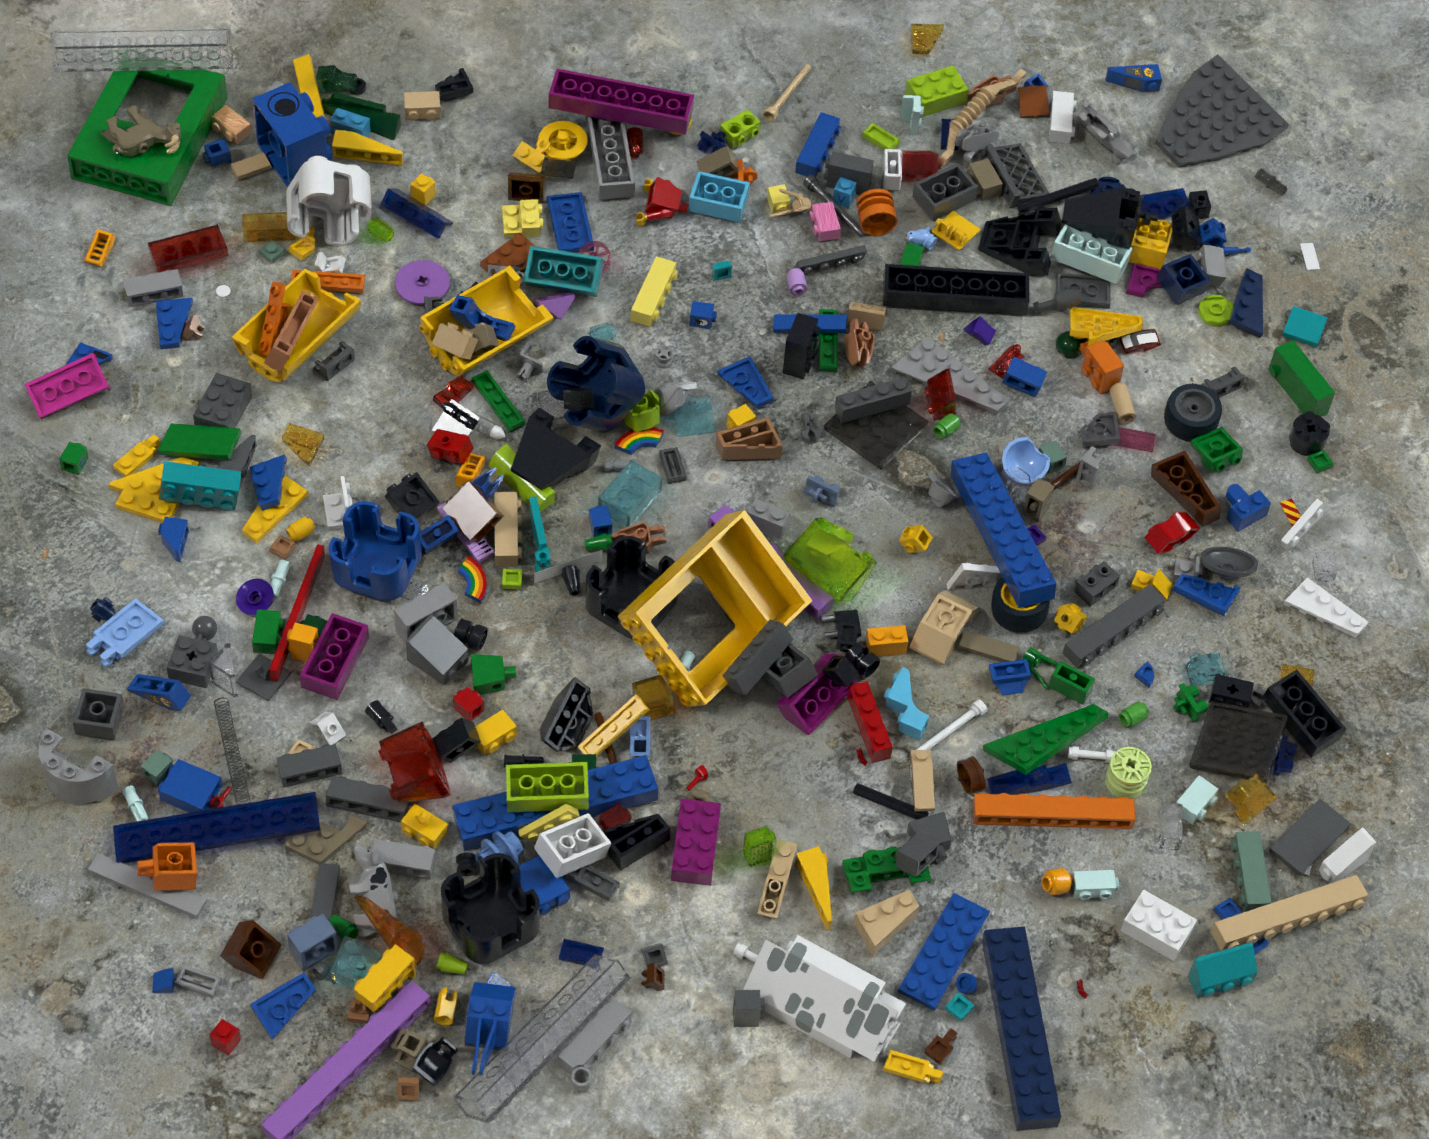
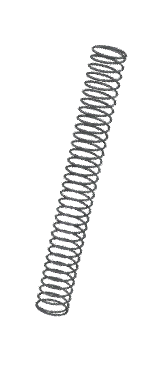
(222, 733)

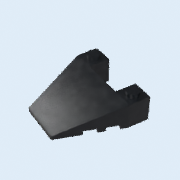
(1100, 215)
(1017, 240)
(547, 457)

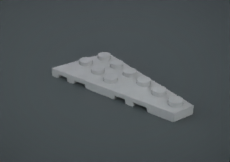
(930, 359)

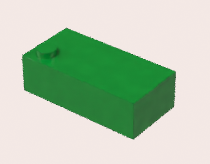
(1301, 379)

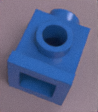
(217, 153)

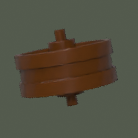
(971, 775)

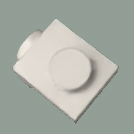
(330, 264)

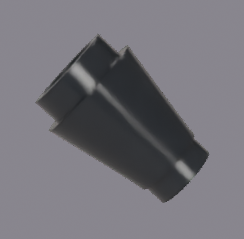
(571, 577)

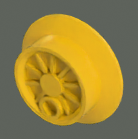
(565, 139)

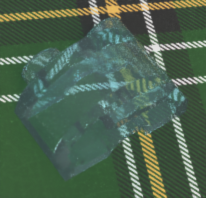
(1204, 667)

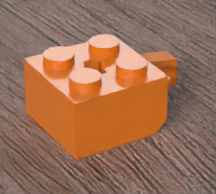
(1101, 365)
(171, 866)

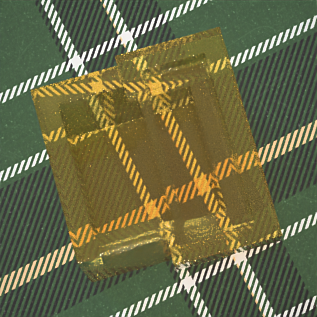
(656, 696)
(1250, 798)

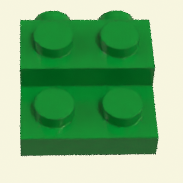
(1217, 450)

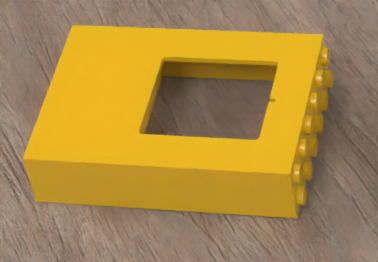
(745, 581)

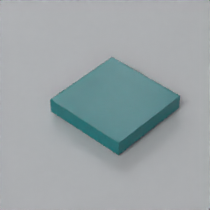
(1304, 326)

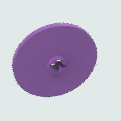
(409, 280)

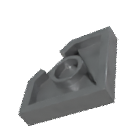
(1101, 430)

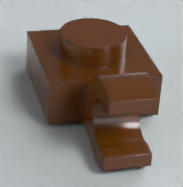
(940, 1047)

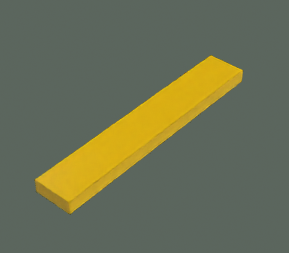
(308, 83)

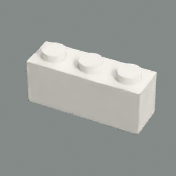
(1062, 117)

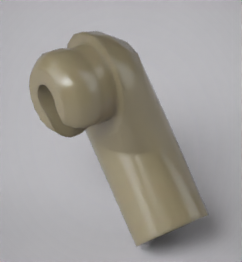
(695, 794)

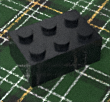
(801, 346)

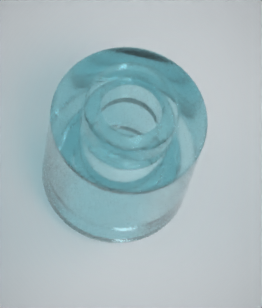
(603, 331)

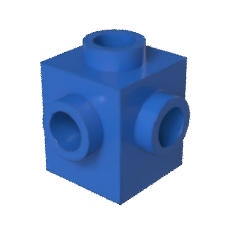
(1213, 233)

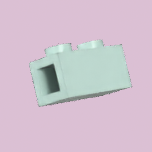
(1094, 884)

